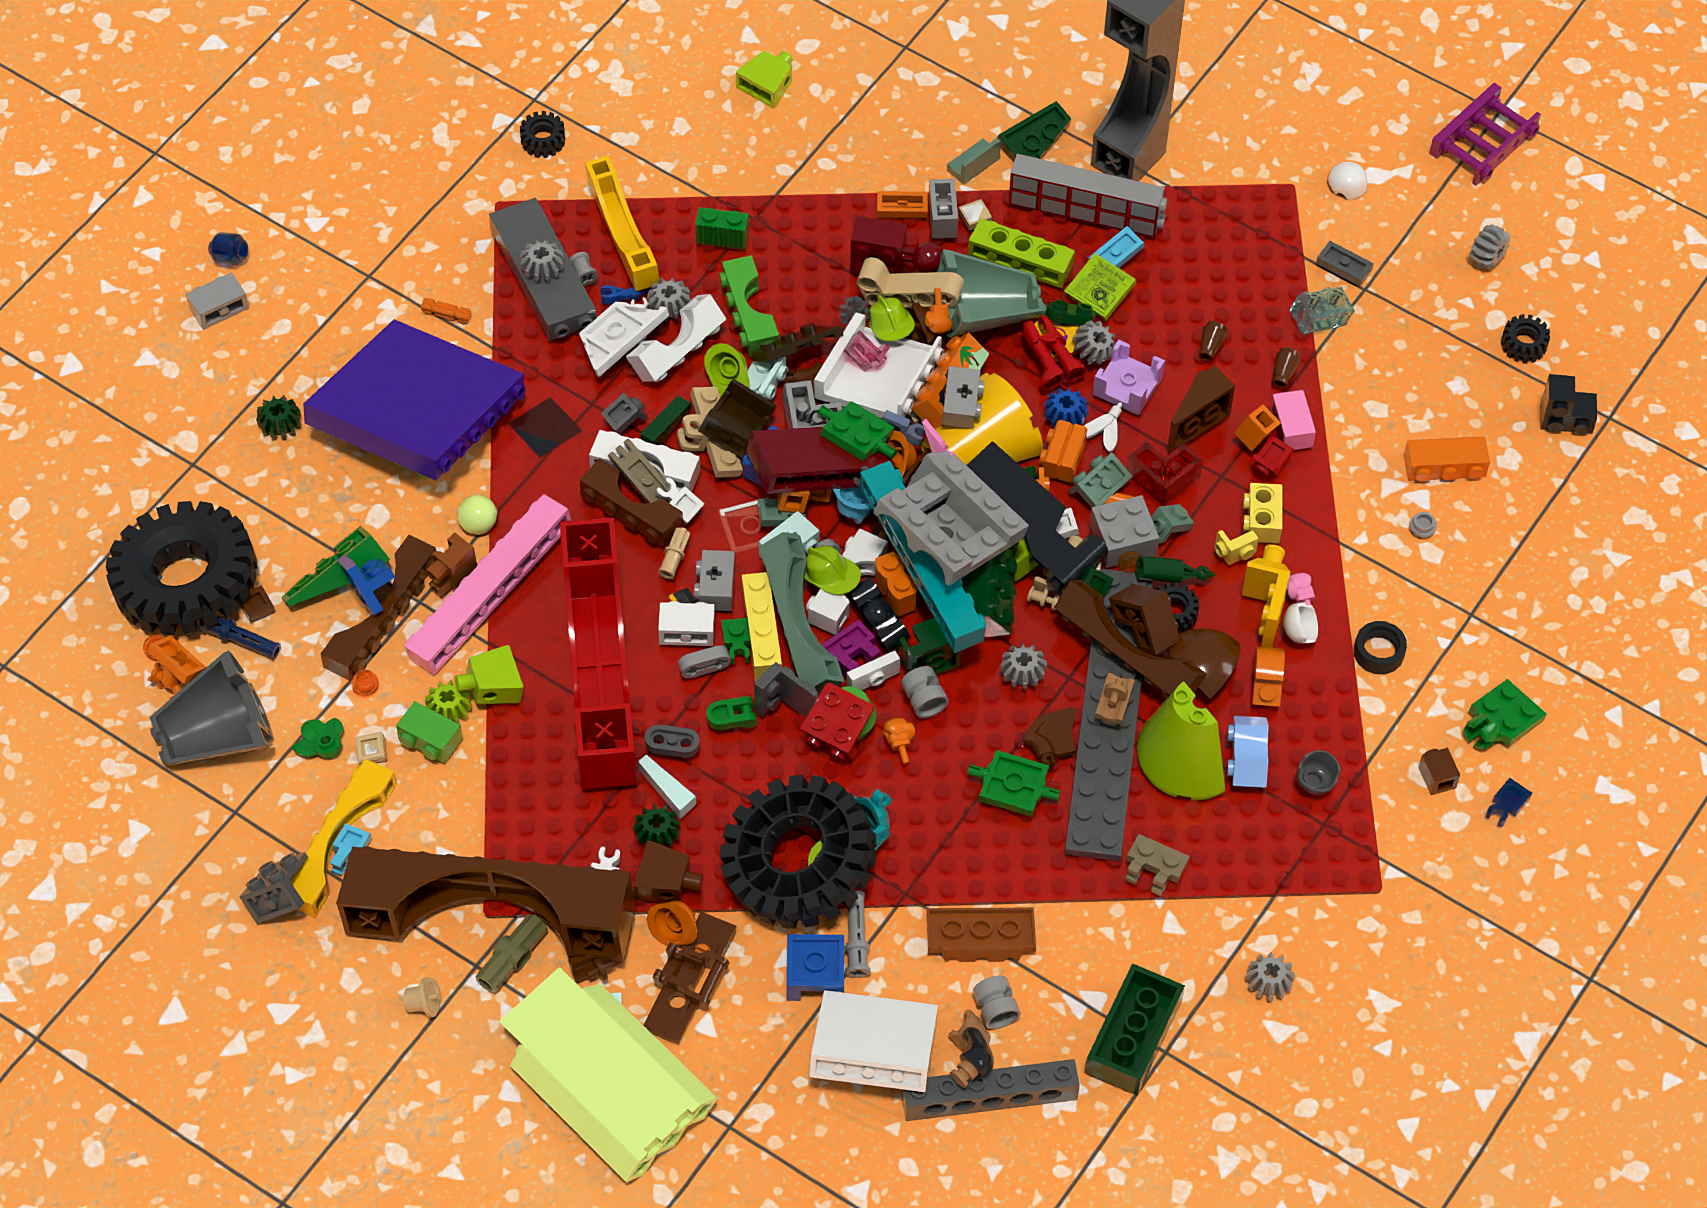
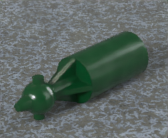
(1169, 570)

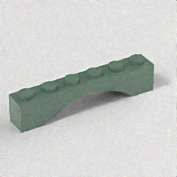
(785, 567)

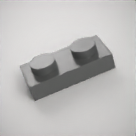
(1344, 263)

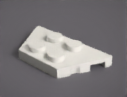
(618, 331)

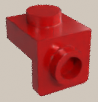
(1272, 456)

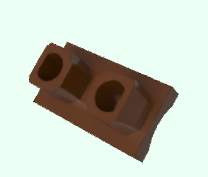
(921, 330)
(586, 968)

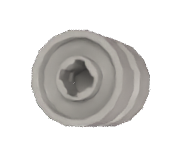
(924, 691)
(998, 1005)

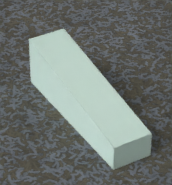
(672, 791)

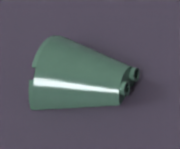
(990, 294)

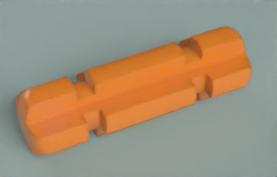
(446, 310)

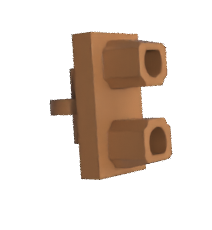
(1114, 699)

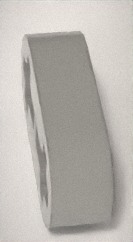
(704, 661)

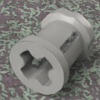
(583, 268)

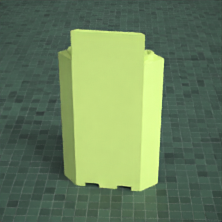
(604, 1073)

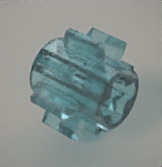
(852, 306)

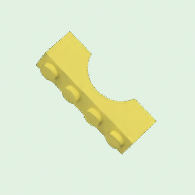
(761, 622)

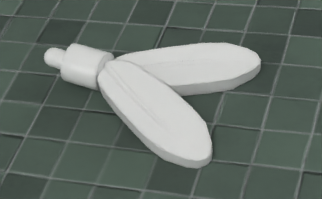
(1108, 423)

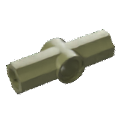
(511, 953)

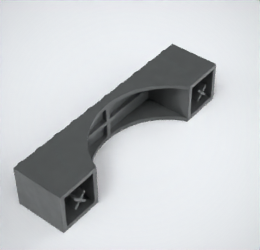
(1138, 121)

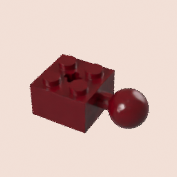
(888, 243)

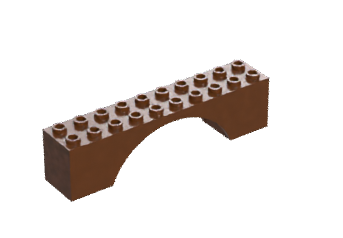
(396, 889)

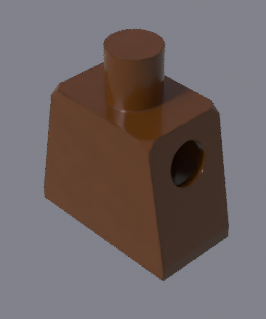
(664, 875)

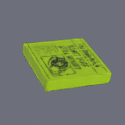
(1100, 286)

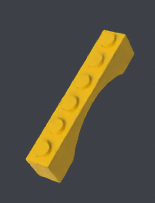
(612, 204)
(367, 791)

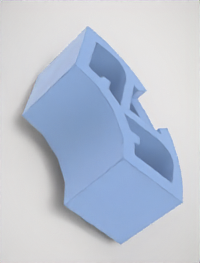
(1249, 751)

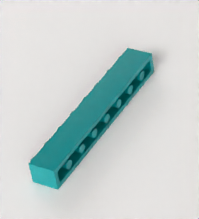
(948, 604)

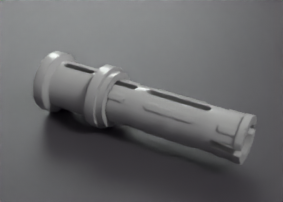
(857, 946)

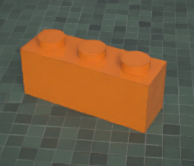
(1446, 458)

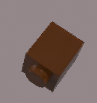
(1439, 771)

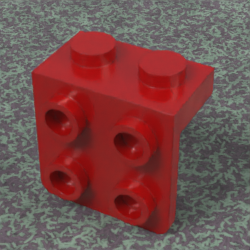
(836, 721)

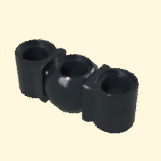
(878, 614)

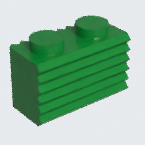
(722, 228)

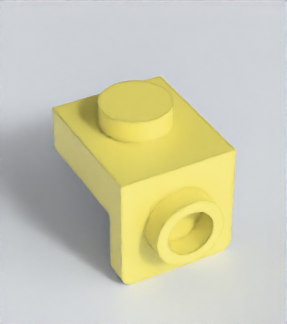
(1236, 549)

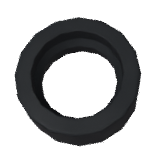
(1381, 630)

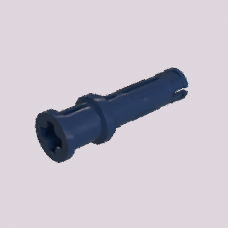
(227, 632)

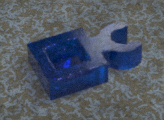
(1509, 799)

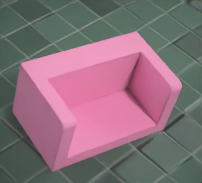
(1294, 418)

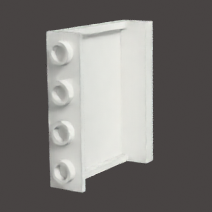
(880, 388)
(873, 1041)

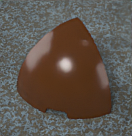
(1211, 652)

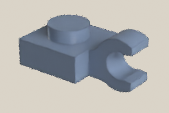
(912, 432)

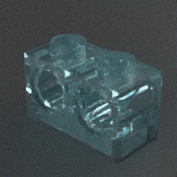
(1322, 309)

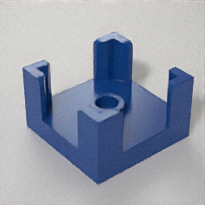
(814, 964)

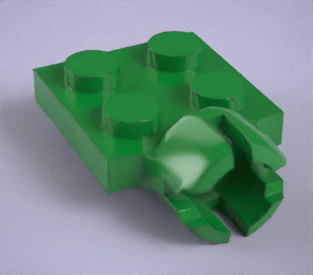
(1502, 716)

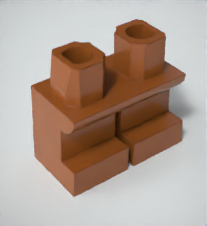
(452, 565)

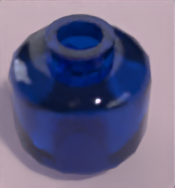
(228, 249)

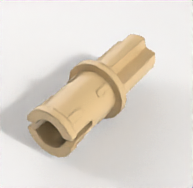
(674, 553)

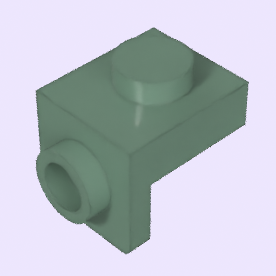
(1171, 519)

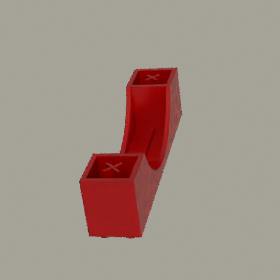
(598, 654)

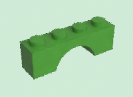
(741, 282)

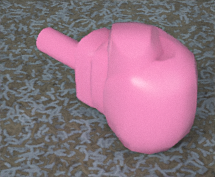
(1300, 588)

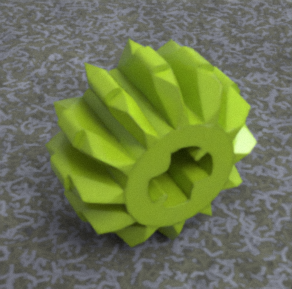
(449, 702)

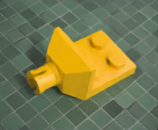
(1268, 581)

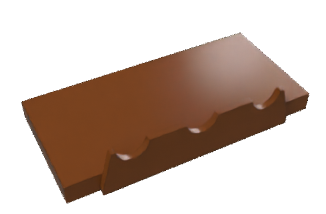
(981, 933)

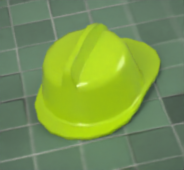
(890, 319)
(725, 364)
(831, 570)

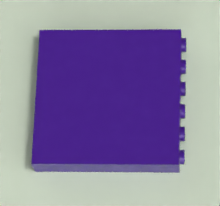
(414, 399)

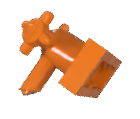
(177, 663)

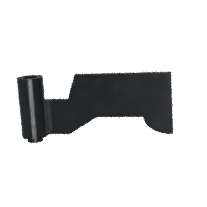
(1042, 515)

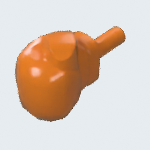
(938, 317)
(898, 735)

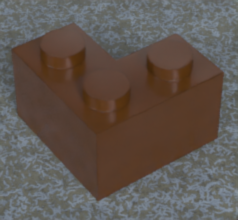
(1148, 614)

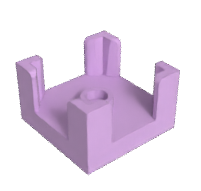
(1128, 379)

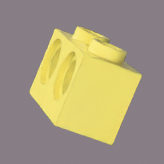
(1266, 513)

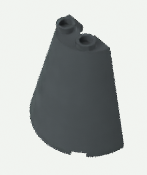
(212, 716)

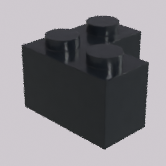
(1565, 409)

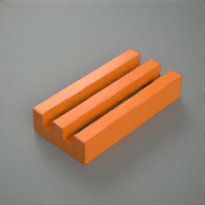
(902, 209)

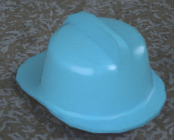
(853, 503)

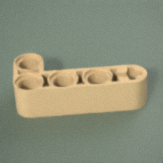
(908, 287)

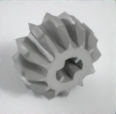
(1490, 246)
(541, 260)
(669, 295)
(1094, 342)
(1023, 666)
(1274, 968)

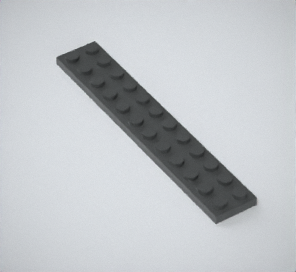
(1104, 750)

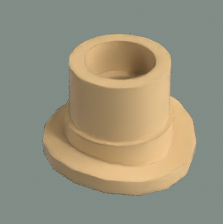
(423, 997)

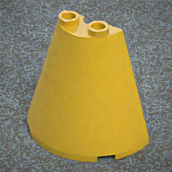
(1002, 420)

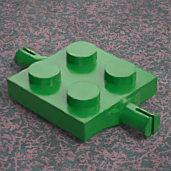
(857, 431)
(1014, 783)

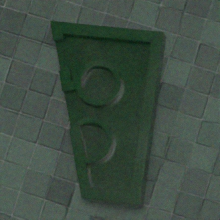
(1036, 133)

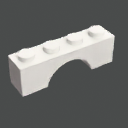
(699, 319)
(670, 463)
(832, 610)

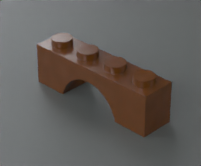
(654, 520)

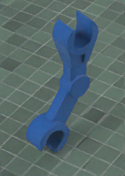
(613, 294)

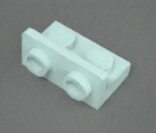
(766, 376)

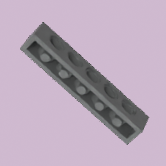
(996, 1091)

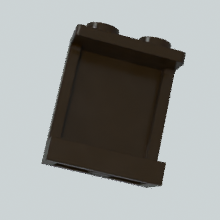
(736, 416)

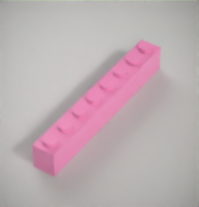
(487, 585)

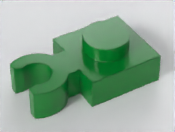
(736, 638)

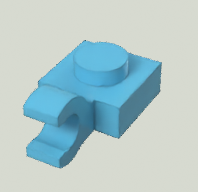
(348, 837)

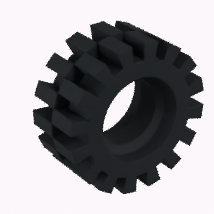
(542, 123)
(1528, 327)
(1187, 600)

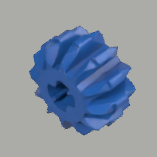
(1066, 407)

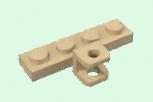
(722, 460)

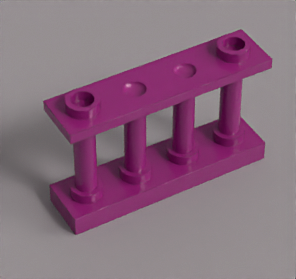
(1475, 114)

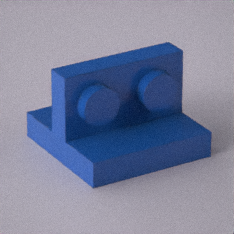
(369, 578)

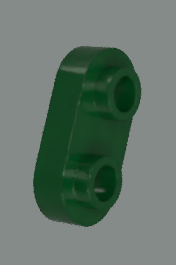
(1070, 313)

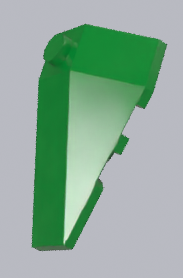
(329, 575)

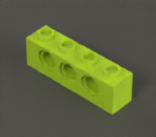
(1022, 252)

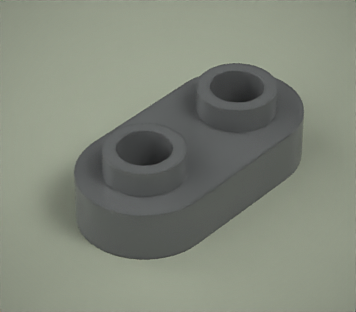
(672, 739)

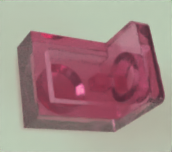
(864, 352)

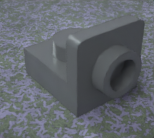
(623, 412)

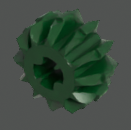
(278, 417)
(646, 823)

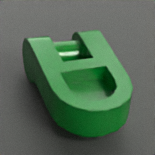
(721, 713)

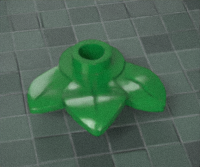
(320, 738)

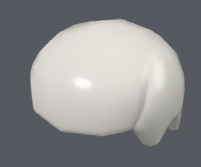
(1348, 180)
(1301, 623)

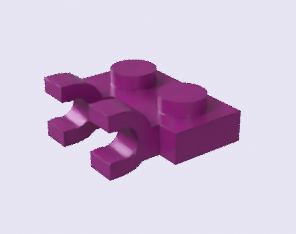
(850, 643)

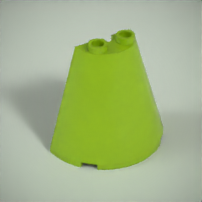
(1182, 748)

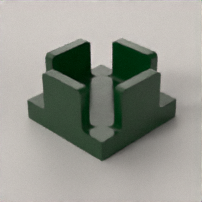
(931, 651)

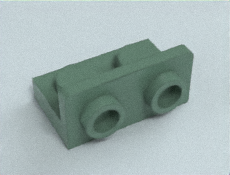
(1101, 480)

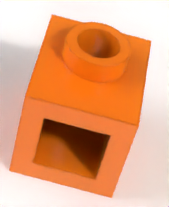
(1257, 427)

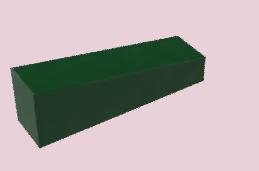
(666, 421)

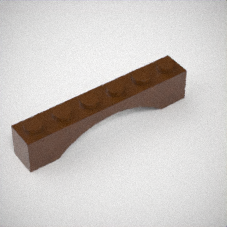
(1087, 609)
(350, 648)

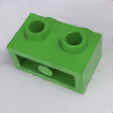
(429, 732)

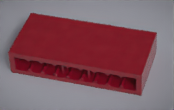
(804, 461)

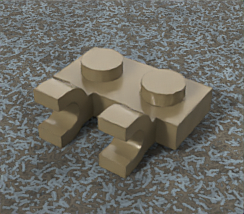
(1156, 858)

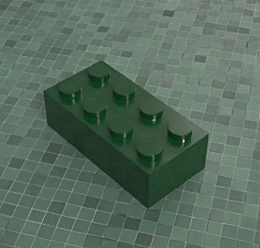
(994, 591)
(1134, 1029)

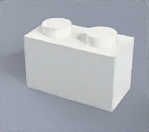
(686, 624)

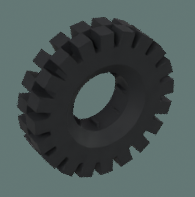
(196, 532)
(822, 884)

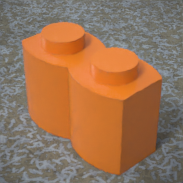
(895, 583)

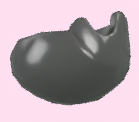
(1318, 772)

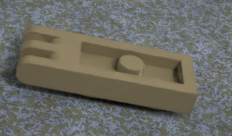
(638, 471)

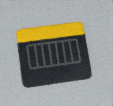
(683, 596)

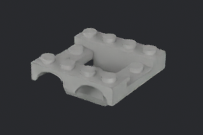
(964, 530)

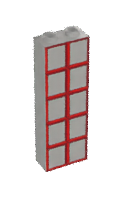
(1087, 195)

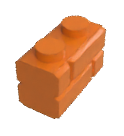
(1064, 450)

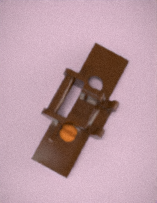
(682, 974)

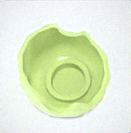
(477, 514)

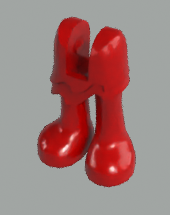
(1043, 347)

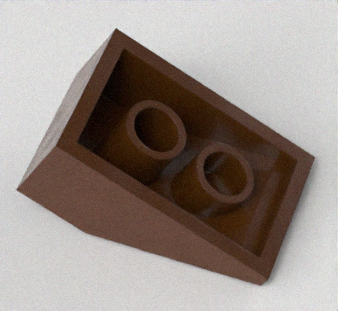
(1202, 408)

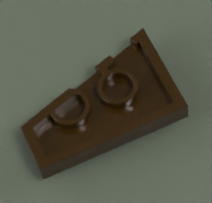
(807, 336)

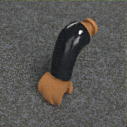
(978, 1057)

